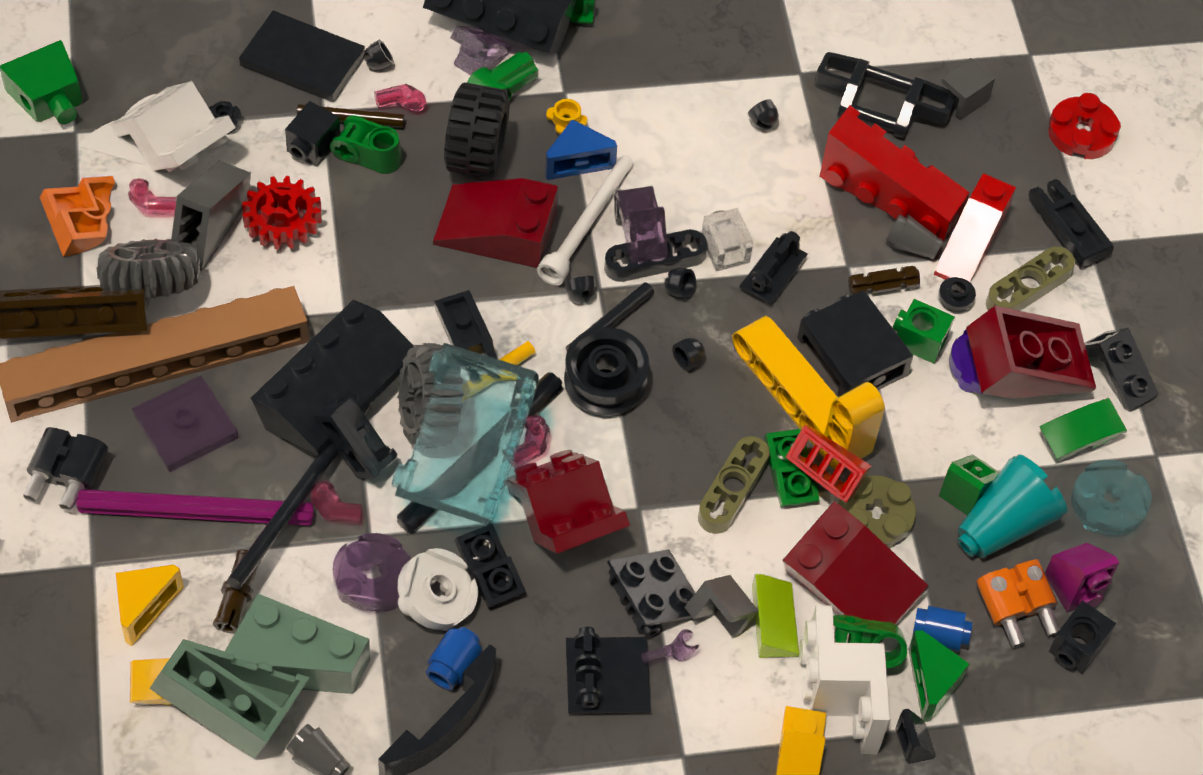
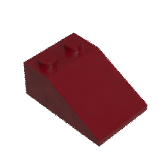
(499, 219)
(1028, 354)
(853, 569)

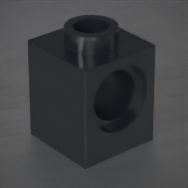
(311, 133)
(1083, 623)

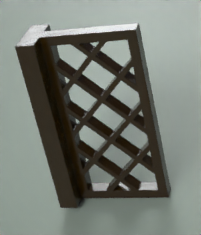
(71, 311)

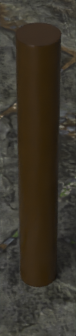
(382, 118)

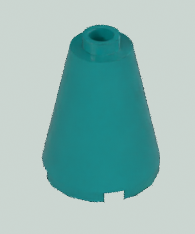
(1011, 509)

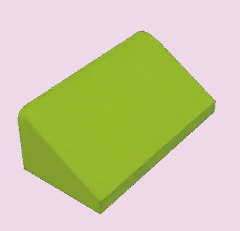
(776, 617)

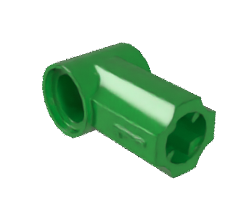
(508, 75)

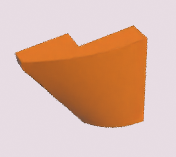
(79, 213)

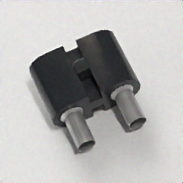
(65, 460)

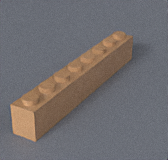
(161, 353)

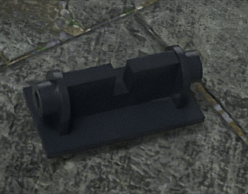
(775, 268)

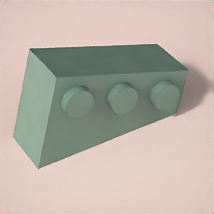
(301, 645)

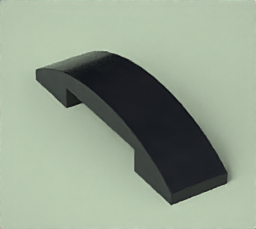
(410, 753)

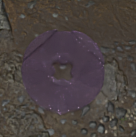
(360, 555)

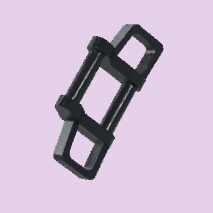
(911, 106)

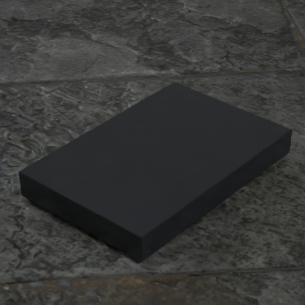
(302, 56)

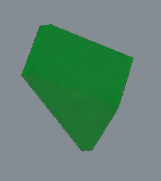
(966, 482)
(935, 672)

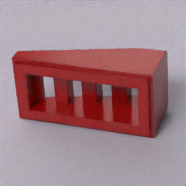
(846, 459)

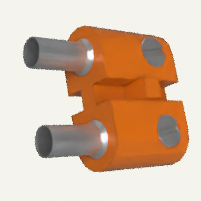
(1019, 594)

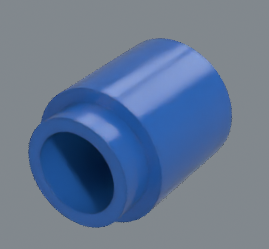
(944, 626)
(452, 657)

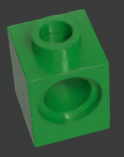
(936, 328)

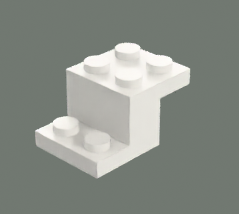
(174, 127)
(845, 679)

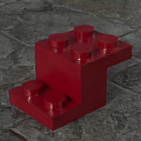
(566, 501)

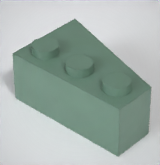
(228, 694)

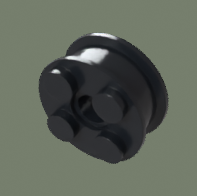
(602, 391)

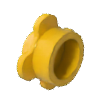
(564, 112)

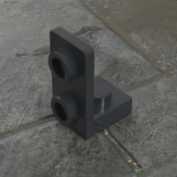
(1124, 366)

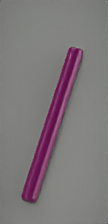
(187, 506)

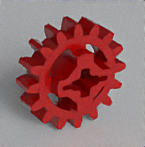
(282, 212)

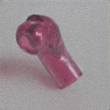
(401, 95)
(147, 201)

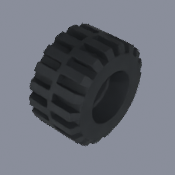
(476, 130)

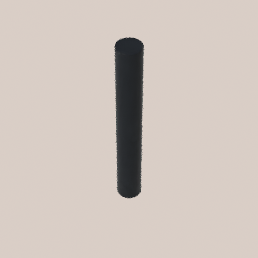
(623, 308)

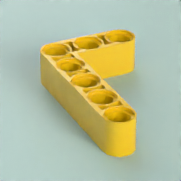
(847, 420)

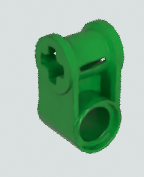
(369, 145)
(870, 631)

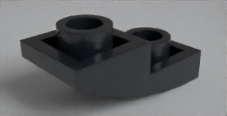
(490, 566)

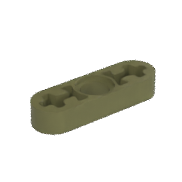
(1035, 268)
(733, 500)

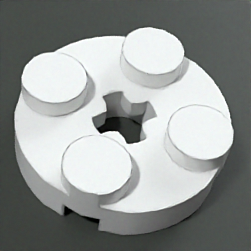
(419, 600)

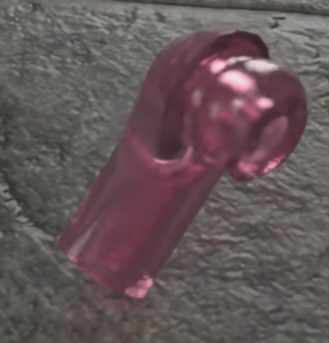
(535, 441)
(331, 506)

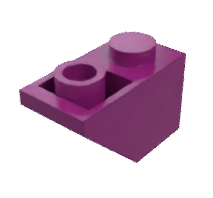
(1081, 575)

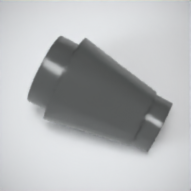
(913, 237)
(316, 752)

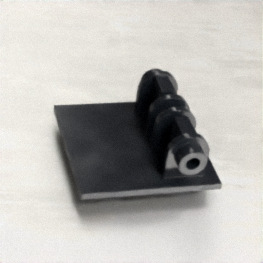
(651, 589)
(606, 674)

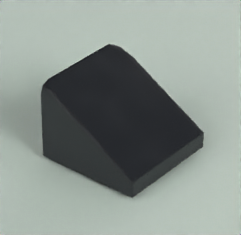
(914, 737)

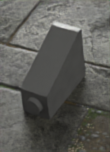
(210, 208)

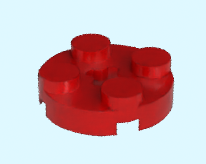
(1087, 111)

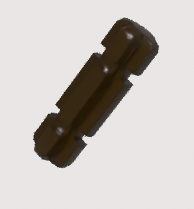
(884, 280)

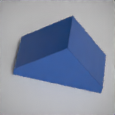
(579, 152)

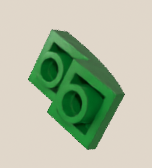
(1083, 428)
(790, 482)

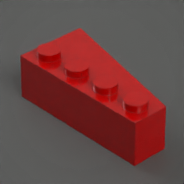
(890, 177)

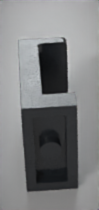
(856, 343)

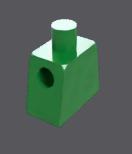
(44, 83)

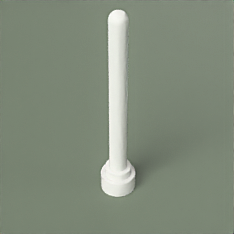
(555, 266)

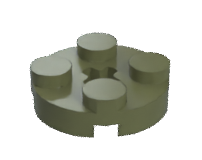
(893, 499)

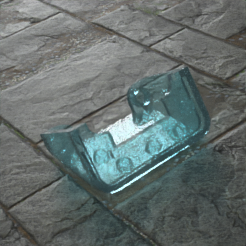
(468, 453)

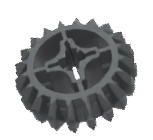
(151, 265)
(416, 389)

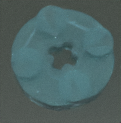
(1109, 517)

